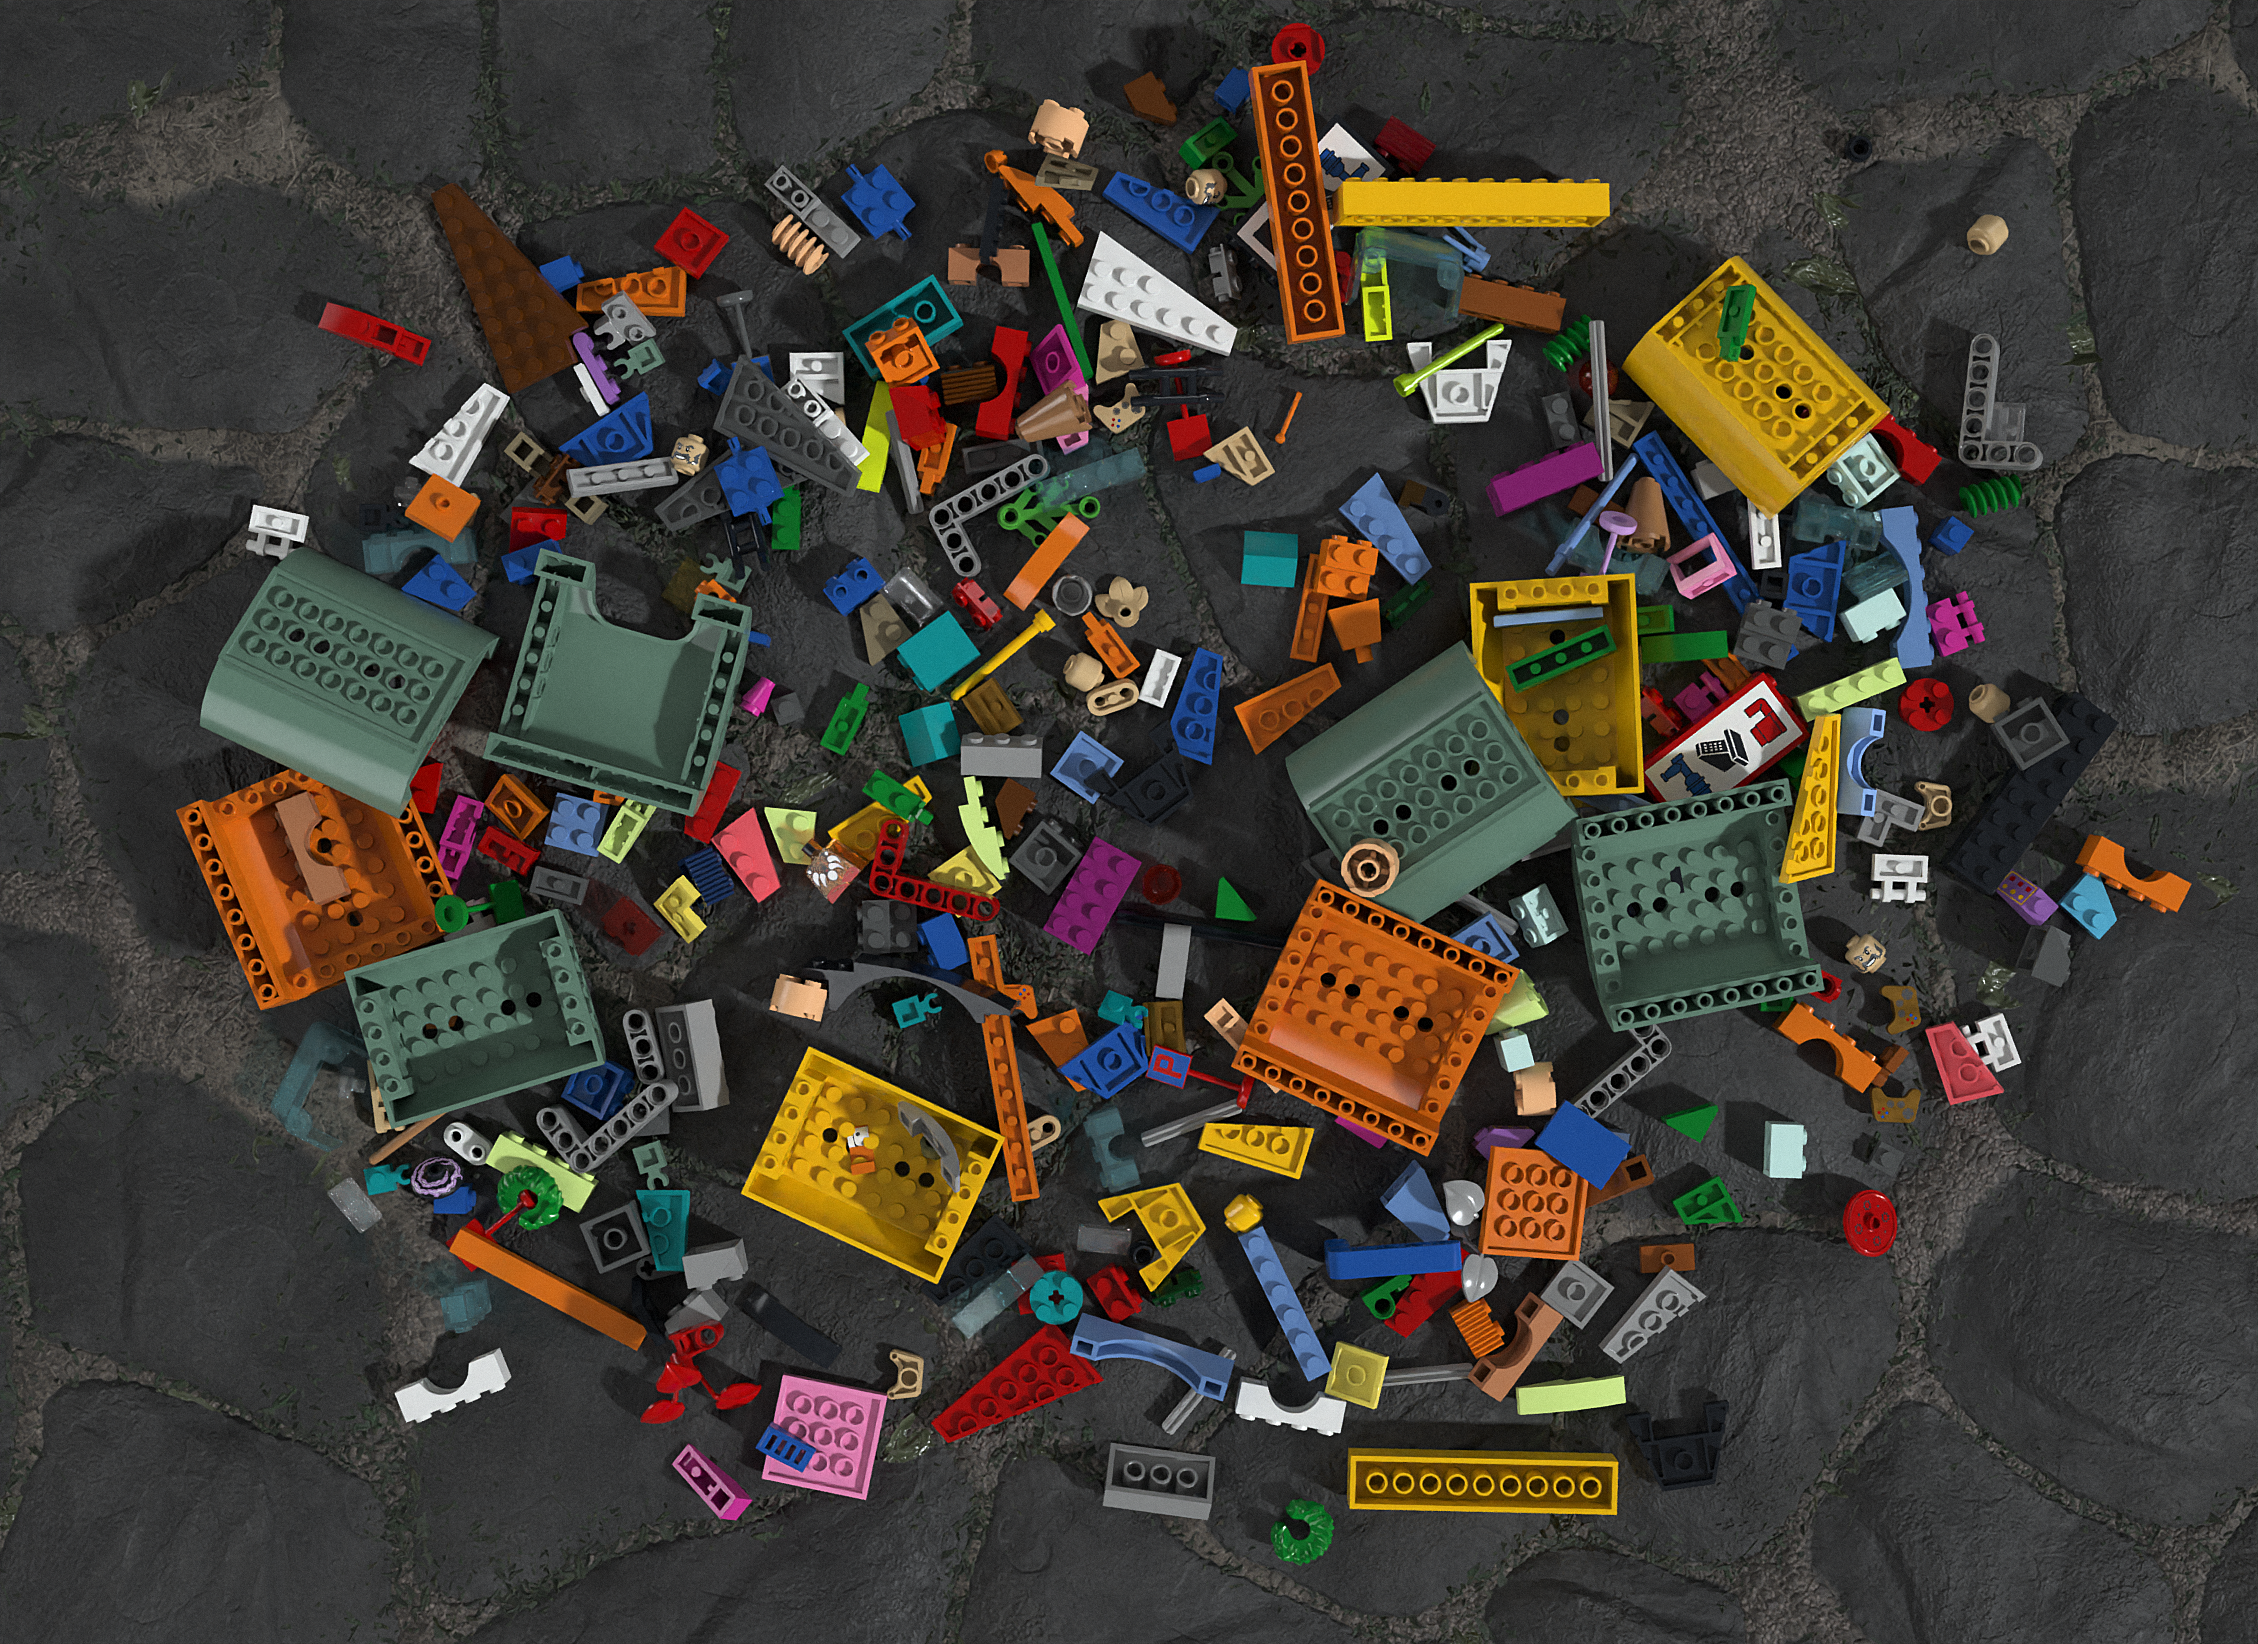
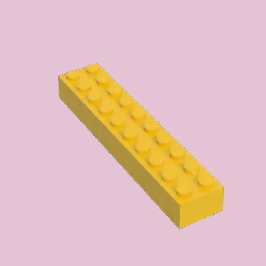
(1470, 203)
(1482, 1481)

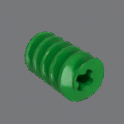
(1569, 344)
(1990, 495)

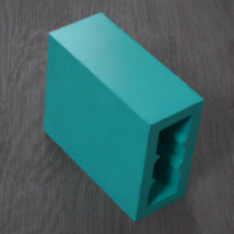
(937, 652)

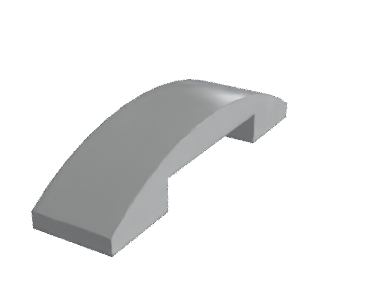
(918, 1121)

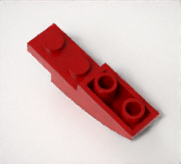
(374, 333)

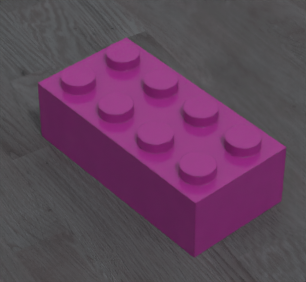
(1544, 479)
(1092, 895)

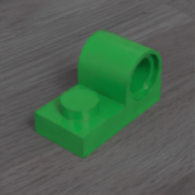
(1206, 143)
(1655, 619)
(1382, 1290)

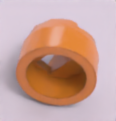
(995, 159)

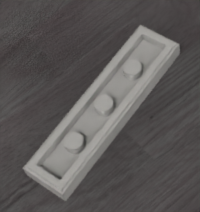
(621, 477)

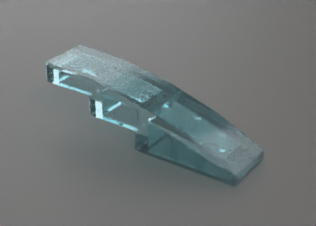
(998, 1295)

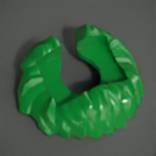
(541, 1184)
(1314, 1544)

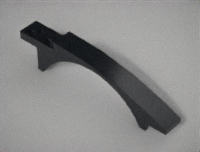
(847, 976)

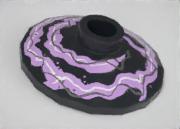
(437, 1178)

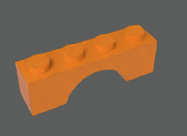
(2106, 859)
(1852, 1065)

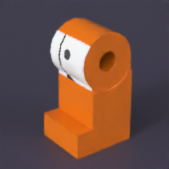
(858, 1149)

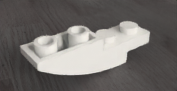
(824, 418)

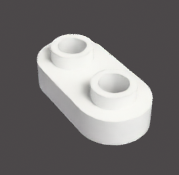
(469, 1141)

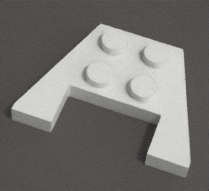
(1460, 393)

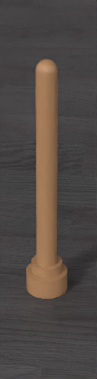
(401, 1139)

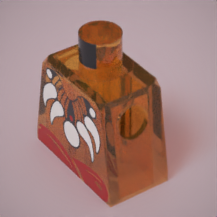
(833, 867)

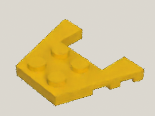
(1167, 1218)

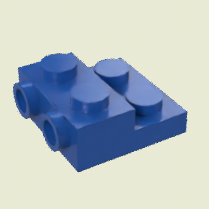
(600, 1089)

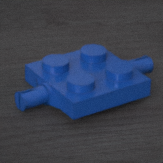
(878, 202)
(749, 481)

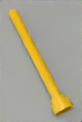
(1040, 623)

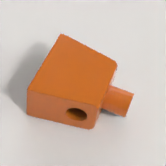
(1357, 627)

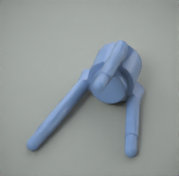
(1475, 256)

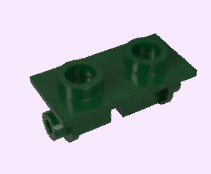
(1406, 603)
(1187, 1286)

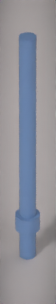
(1565, 550)

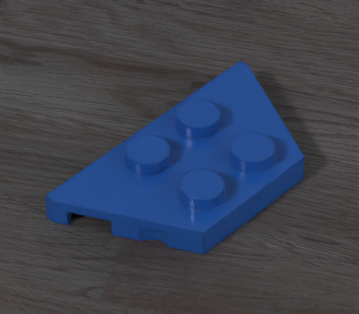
(617, 437)
(1815, 587)
(1109, 1061)

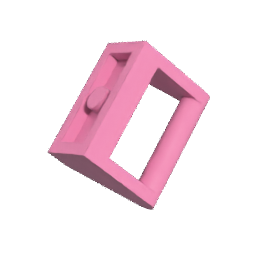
(1706, 577)

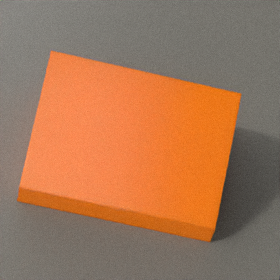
(516, 805)

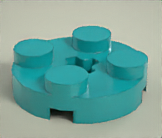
(1067, 1307)

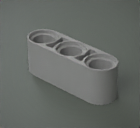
(1173, 961)
(640, 1058)

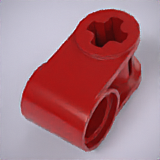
(691, 1339)

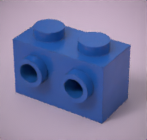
(522, 563)
(853, 586)
(942, 942)

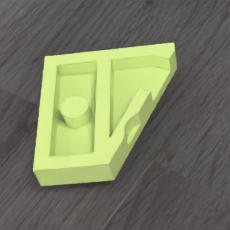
(792, 832)

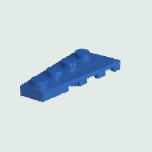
(1162, 210)
(1197, 707)

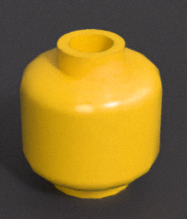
(1243, 1213)

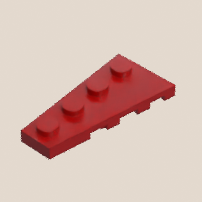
(1423, 1297)

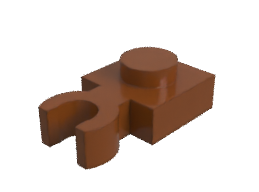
(1890, 1060)

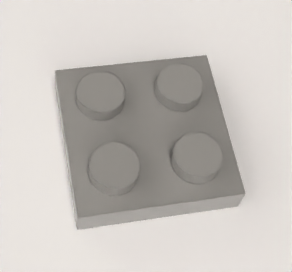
(1576, 1292)

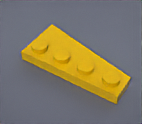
(864, 827)
(1264, 1146)

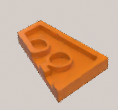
(1061, 1038)

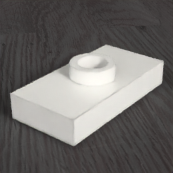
(591, 391)
(1159, 678)

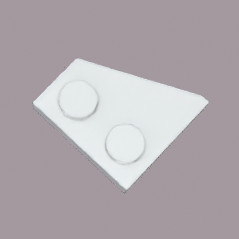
(822, 372)

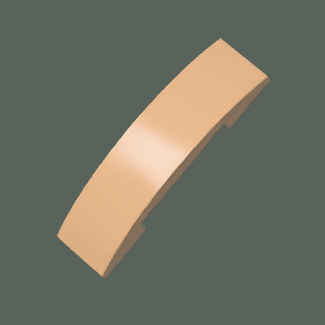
(1229, 1025)

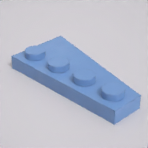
(1381, 522)

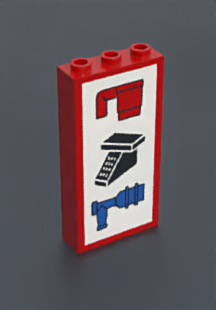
(1726, 743)

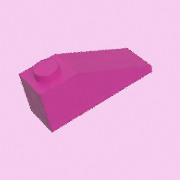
(712, 1484)

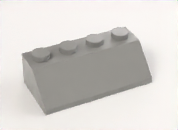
(693, 1055)
(1159, 1481)

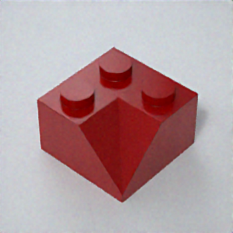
(918, 416)

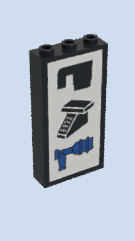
(1342, 156)

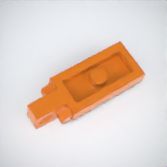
(934, 462)
(1110, 646)

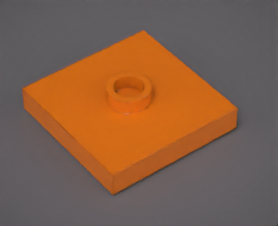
(442, 507)

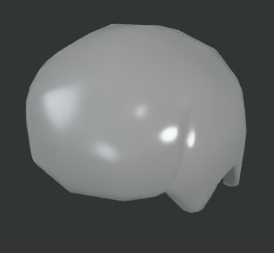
(1072, 594)

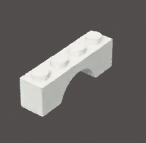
(423, 1397)
(1322, 1412)

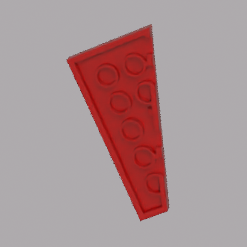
(1021, 1382)

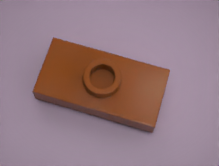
(1585, 498)
(1675, 1255)

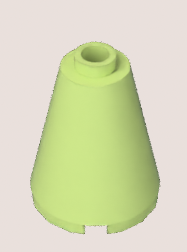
(1518, 1006)

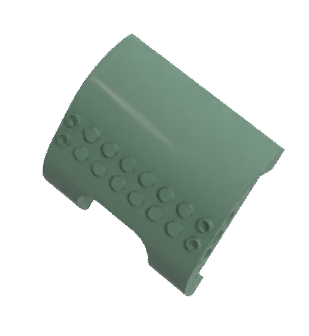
(619, 703)

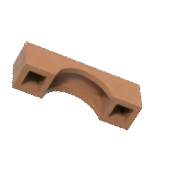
(299, 818)
(1500, 1371)

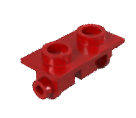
(967, 596)
(1665, 718)

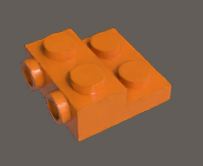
(901, 353)
(1345, 568)

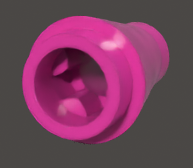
(756, 698)

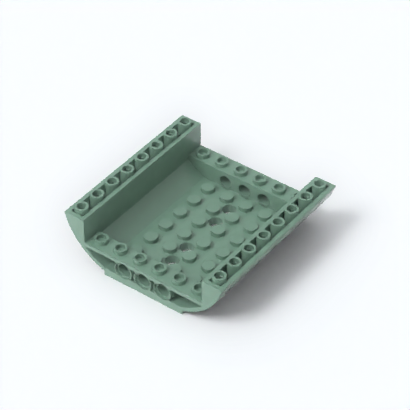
(322, 708)
(1397, 756)
(1694, 951)

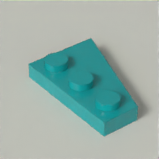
(667, 1225)

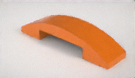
(1046, 561)

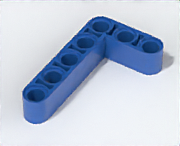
(1390, 1259)

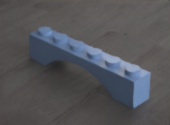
(1900, 539)
(1284, 1302)
(1105, 1339)

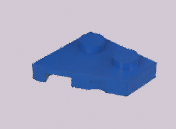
(440, 585)

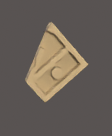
(1116, 351)
(1241, 457)

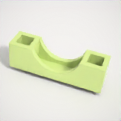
(1849, 690)
(513, 1151)

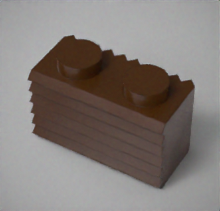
(969, 385)

